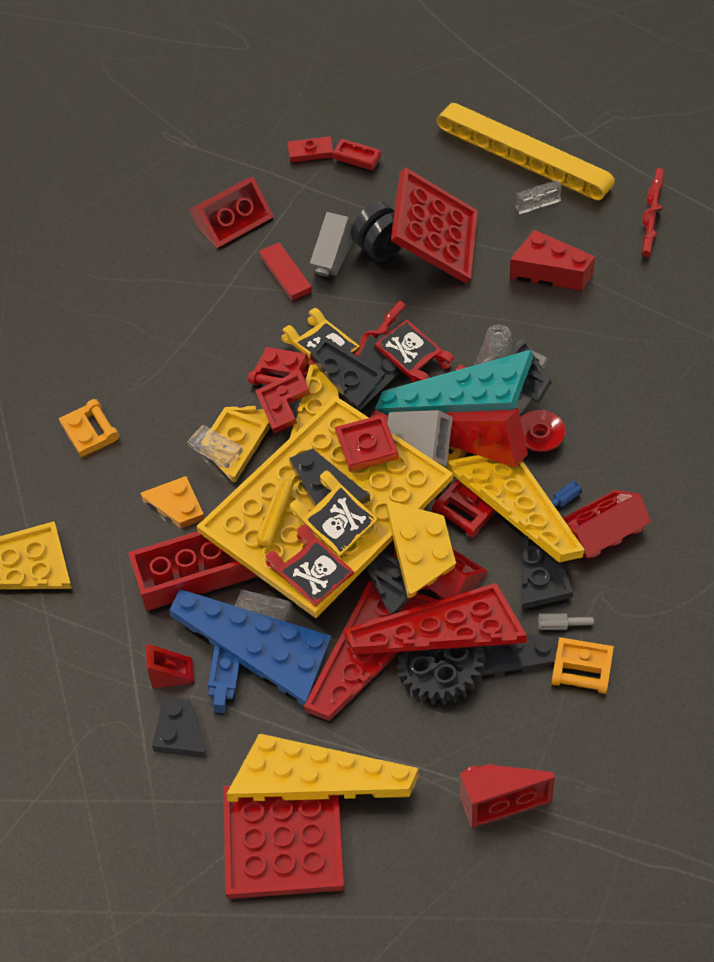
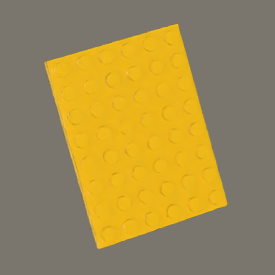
(237, 520)

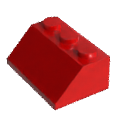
(231, 212)
(608, 521)
(459, 580)

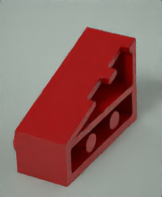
(490, 435)

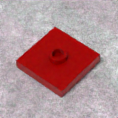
(366, 443)

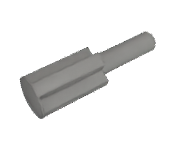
(560, 621)

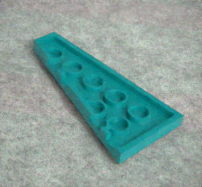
(474, 388)

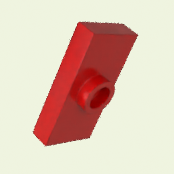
(310, 149)
(357, 154)

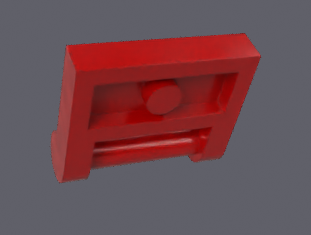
(279, 363)
(469, 502)

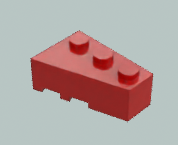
(552, 261)

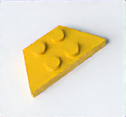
(244, 427)
(420, 545)

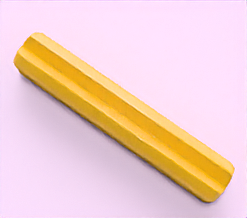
(274, 512)

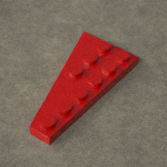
(458, 621)
(349, 673)

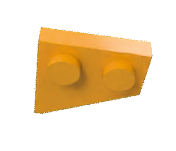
(176, 502)

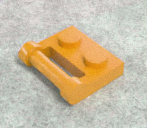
(81, 431)
(583, 657)

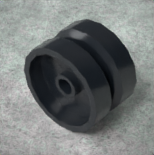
(374, 230)

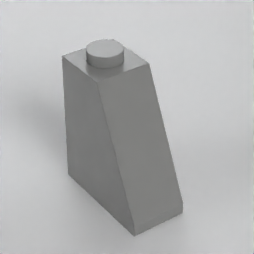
(332, 244)
(424, 431)

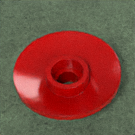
(545, 424)

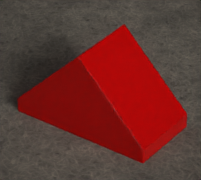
(168, 667)

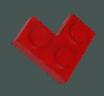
(277, 397)

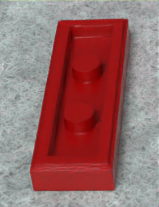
(285, 271)

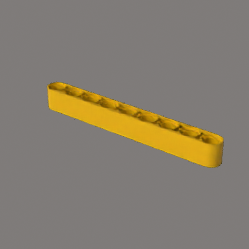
(526, 151)

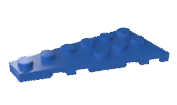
(263, 644)

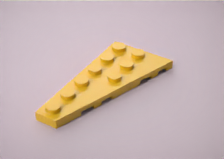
(519, 500)

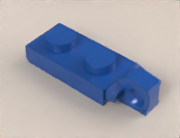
(222, 678)

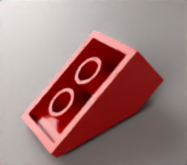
(501, 791)

